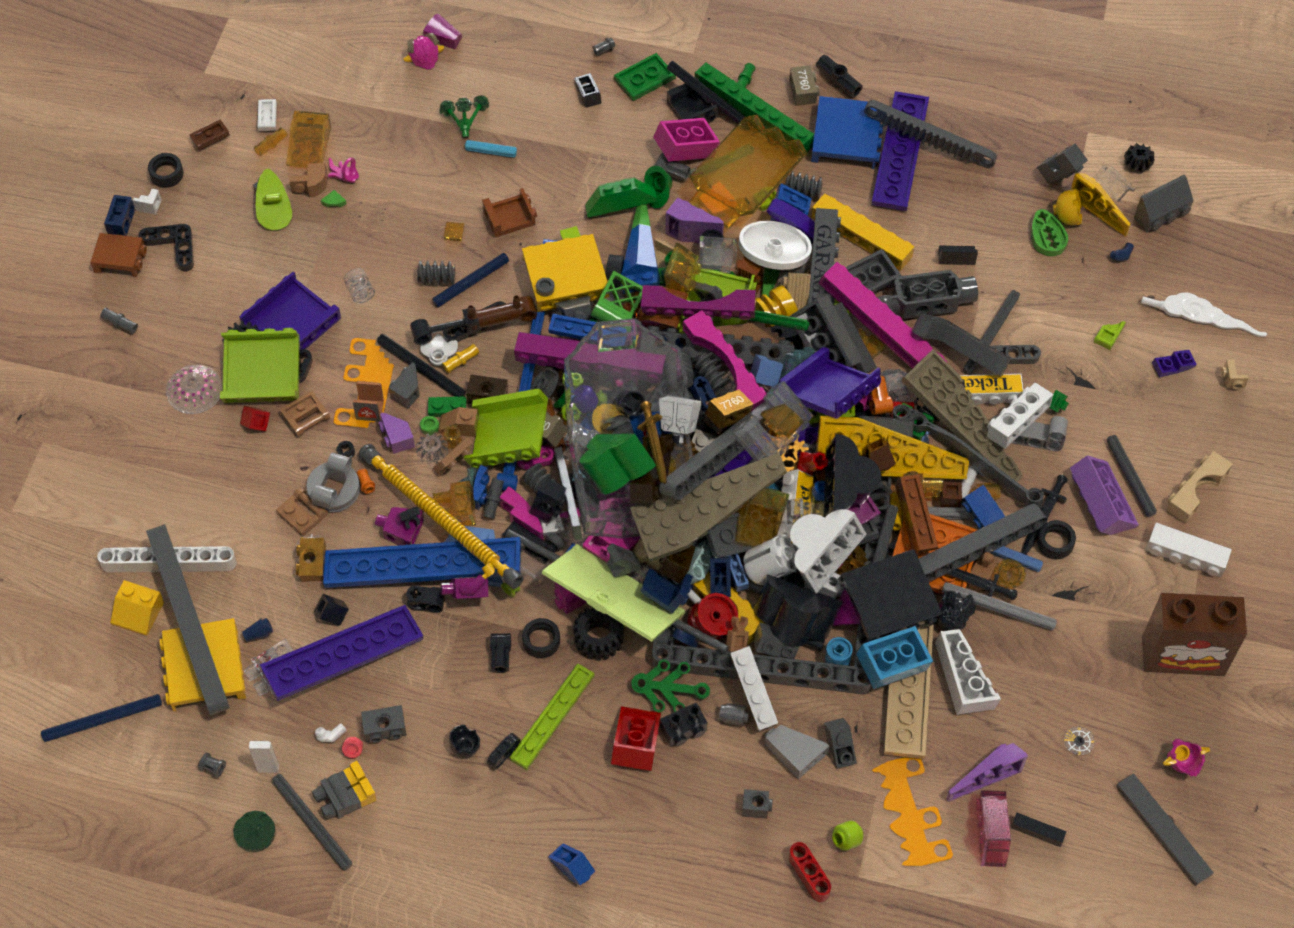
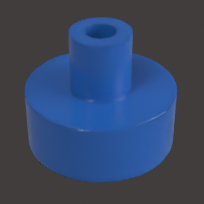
(818, 491)

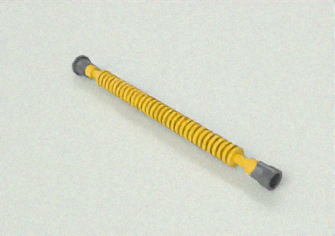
(440, 515)

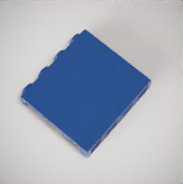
(846, 131)

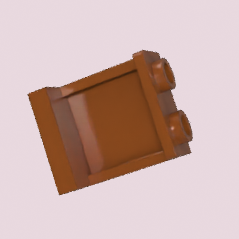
(510, 214)
(118, 253)

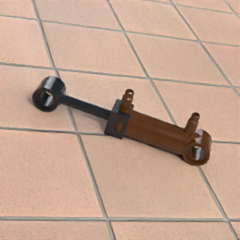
(521, 309)

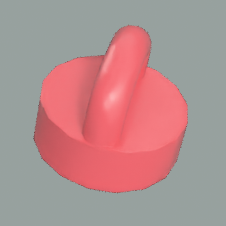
(352, 747)

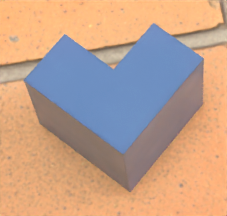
(766, 370)

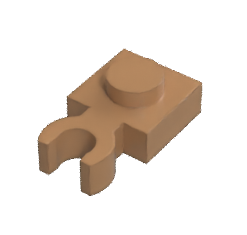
(738, 637)

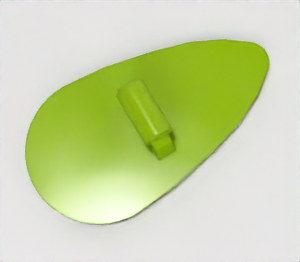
(272, 202)

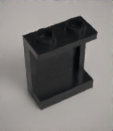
(690, 105)

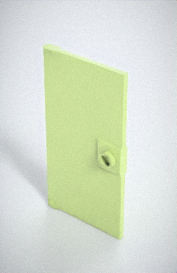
(616, 596)

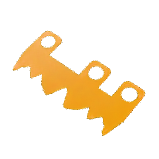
(911, 821)

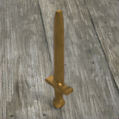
(650, 426)

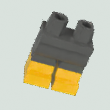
(345, 792)

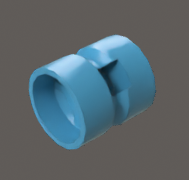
(838, 651)

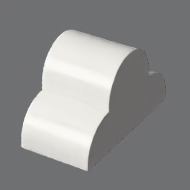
(824, 544)

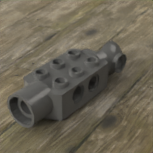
(930, 293)

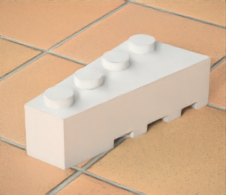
(964, 676)

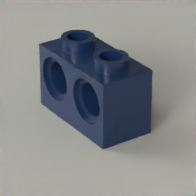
(119, 215)

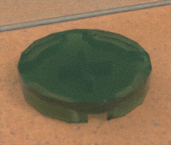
(254, 831)

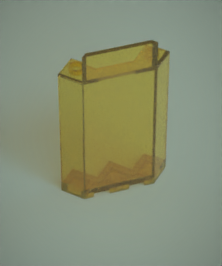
(744, 170)

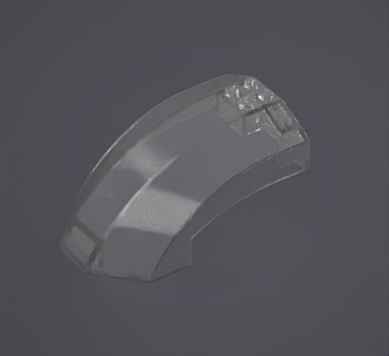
(604, 363)

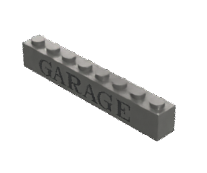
(823, 250)

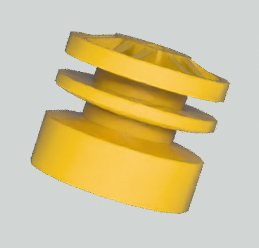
(778, 303)

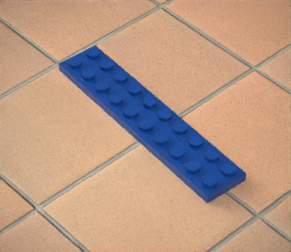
(413, 563)

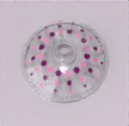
(195, 396)

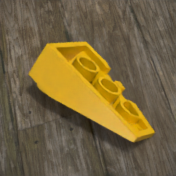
(1099, 203)

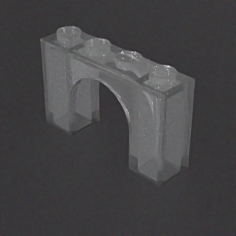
(755, 437)

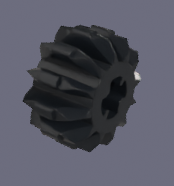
(1139, 157)

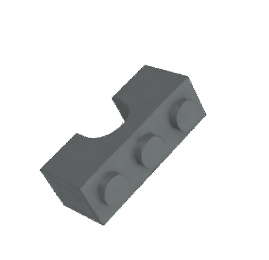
(1062, 164)

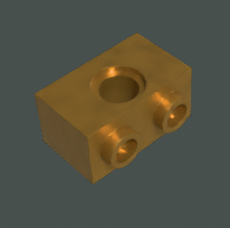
(311, 547)

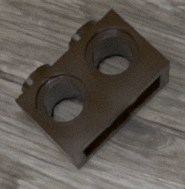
(677, 564)

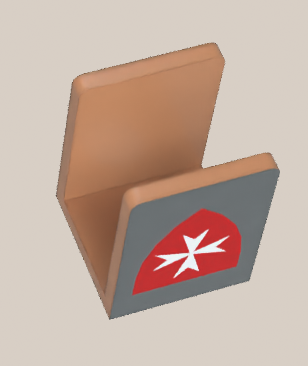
(370, 401)

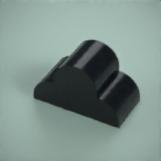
(848, 476)
(795, 611)

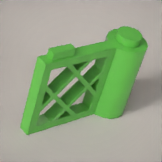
(609, 311)

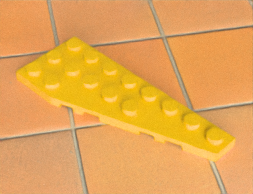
(907, 452)

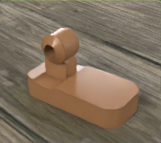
(984, 568)

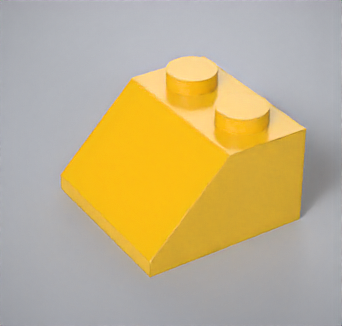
(136, 607)

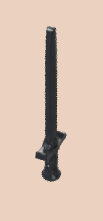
(1052, 497)
(983, 583)

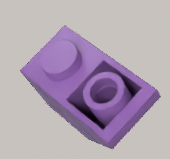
(397, 433)

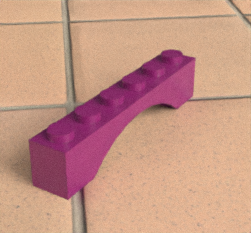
(737, 304)

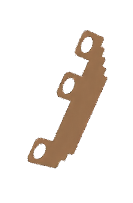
(755, 330)

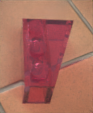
(993, 828)

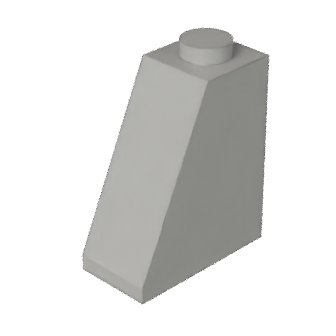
(795, 749)

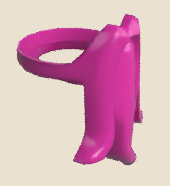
(343, 172)

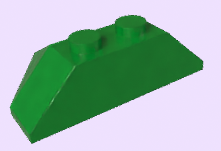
(619, 196)

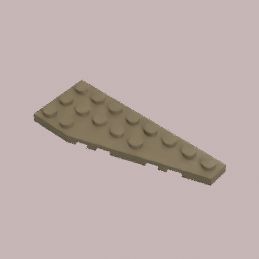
(947, 398)
(675, 524)

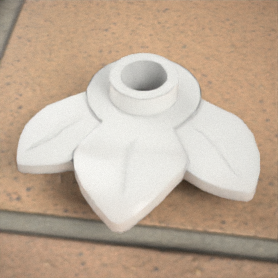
(439, 348)

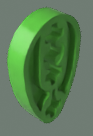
(1051, 225)

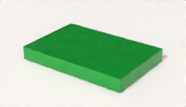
(644, 77)

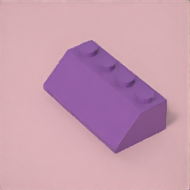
(1103, 496)

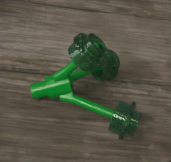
(463, 105)

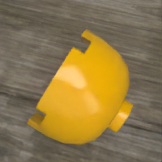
(1068, 207)

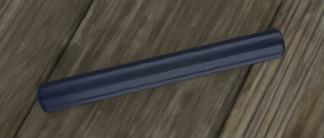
(470, 279)

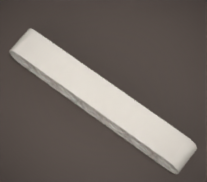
(140, 554)

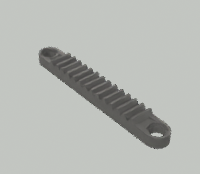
(931, 134)

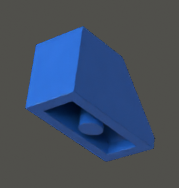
(572, 864)

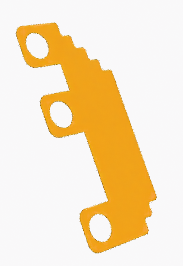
(375, 370)

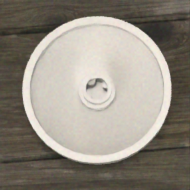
(774, 245)

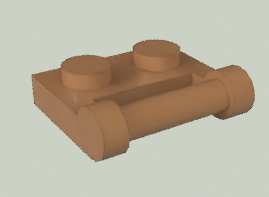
(301, 409)
(450, 459)
(297, 516)

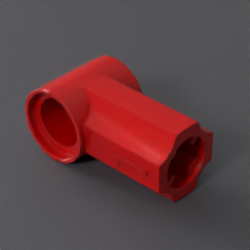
(811, 462)

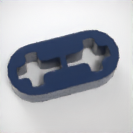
(702, 394)
(685, 638)

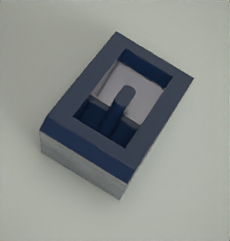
(720, 576)

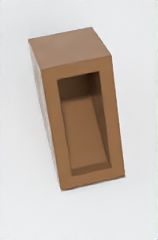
(461, 417)

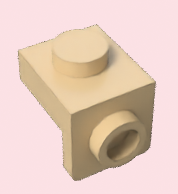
(1230, 376)

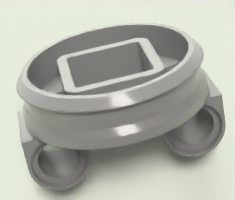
(337, 468)

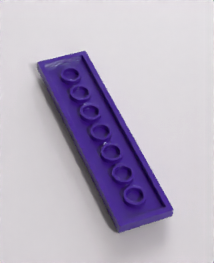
(899, 157)
(341, 652)

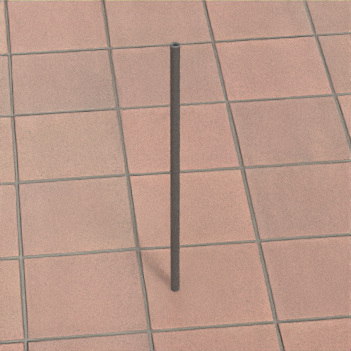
(679, 624)

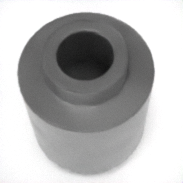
(734, 714)

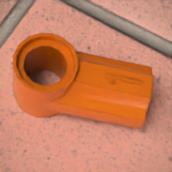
(880, 401)

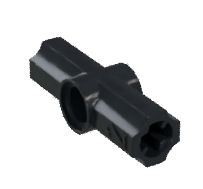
(839, 75)

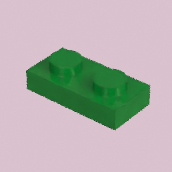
(440, 405)

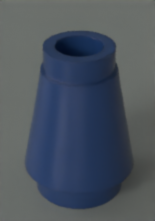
(259, 629)

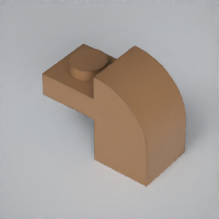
(313, 183)

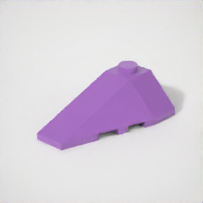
(999, 765)

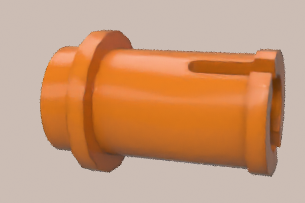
(367, 485)

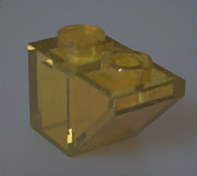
(782, 420)

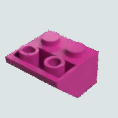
(597, 545)

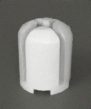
(771, 558)

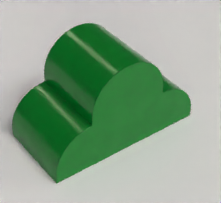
(615, 460)

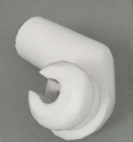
(329, 736)

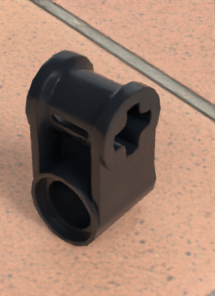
(427, 599)

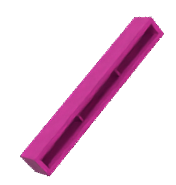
(875, 315)

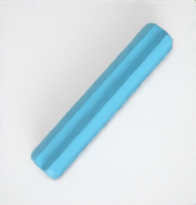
(490, 148)

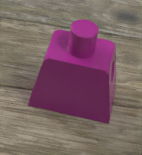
(395, 530)

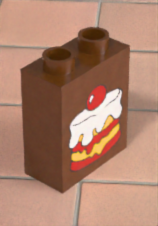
(1194, 634)

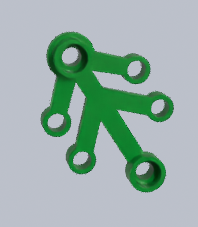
(666, 686)

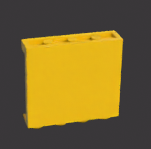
(572, 266)
(181, 677)

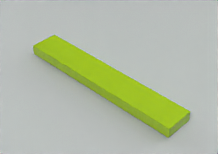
(552, 717)

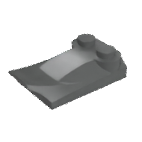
(875, 271)

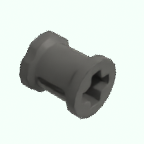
(212, 765)

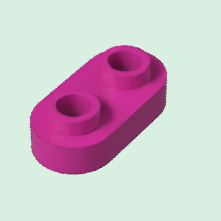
(545, 451)

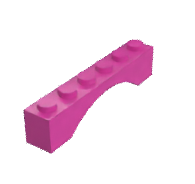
(703, 333)

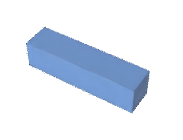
(738, 574)

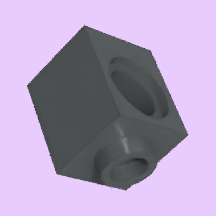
(750, 810)

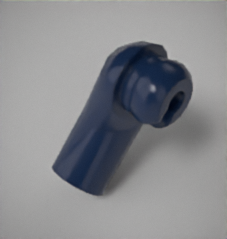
(1122, 254)

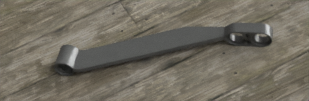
(1026, 496)

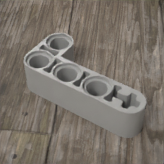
(1044, 436)

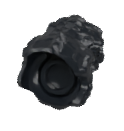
(955, 610)

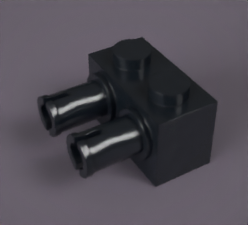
(683, 725)

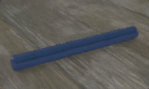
(101, 717)

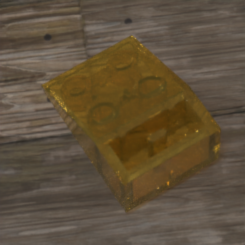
(308, 138)
(761, 517)

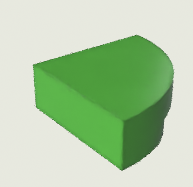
(333, 199)

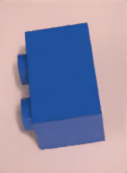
(982, 507)

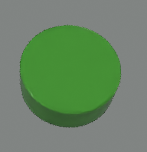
(429, 425)

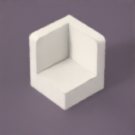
(148, 204)

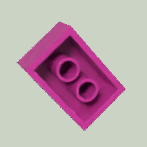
(685, 139)

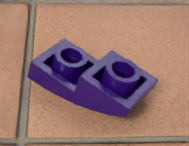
(1174, 364)

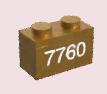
(729, 409)

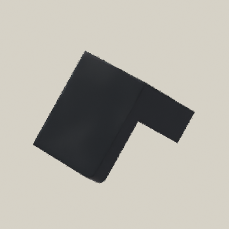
(331, 609)

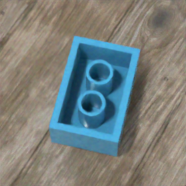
(894, 657)

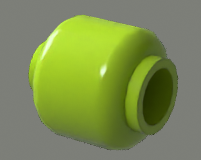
(847, 835)

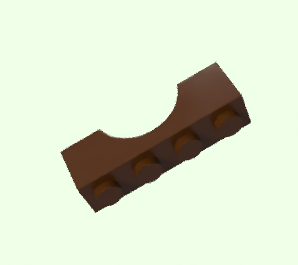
(877, 451)

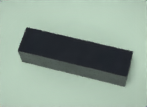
(1038, 829)

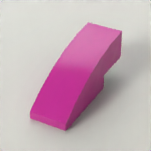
(519, 511)

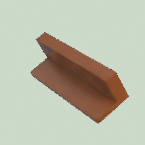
(916, 514)

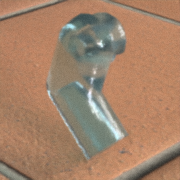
(470, 476)

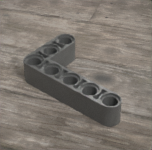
(962, 341)

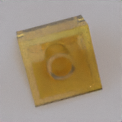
(682, 269)

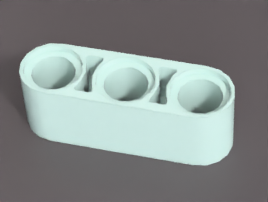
(700, 561)

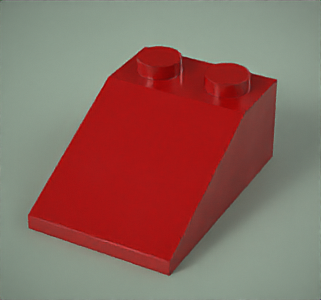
(635, 738)

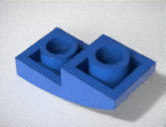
(480, 491)

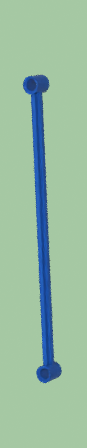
(508, 476)

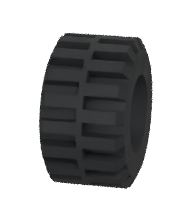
(597, 646)

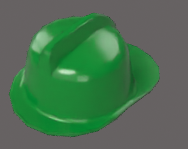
(661, 181)

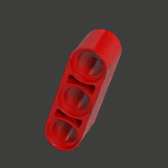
(806, 862)

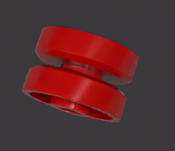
(713, 615)

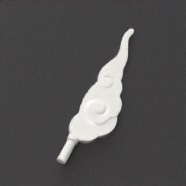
(1199, 311)

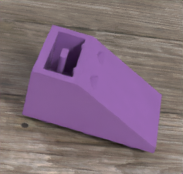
(689, 222)

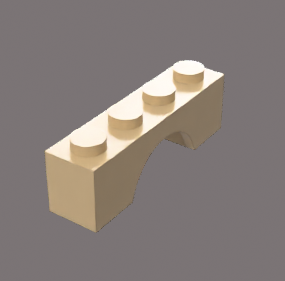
(1185, 502)

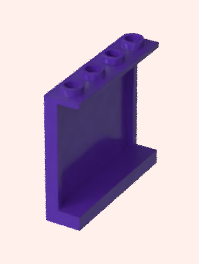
(294, 307)
(830, 385)

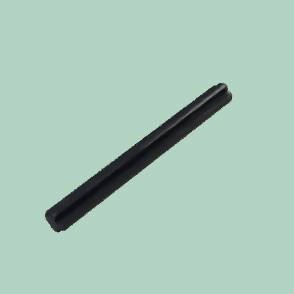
(705, 92)
(421, 366)

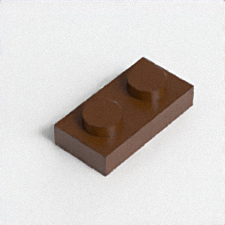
(209, 134)

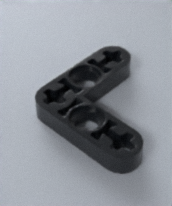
(174, 237)

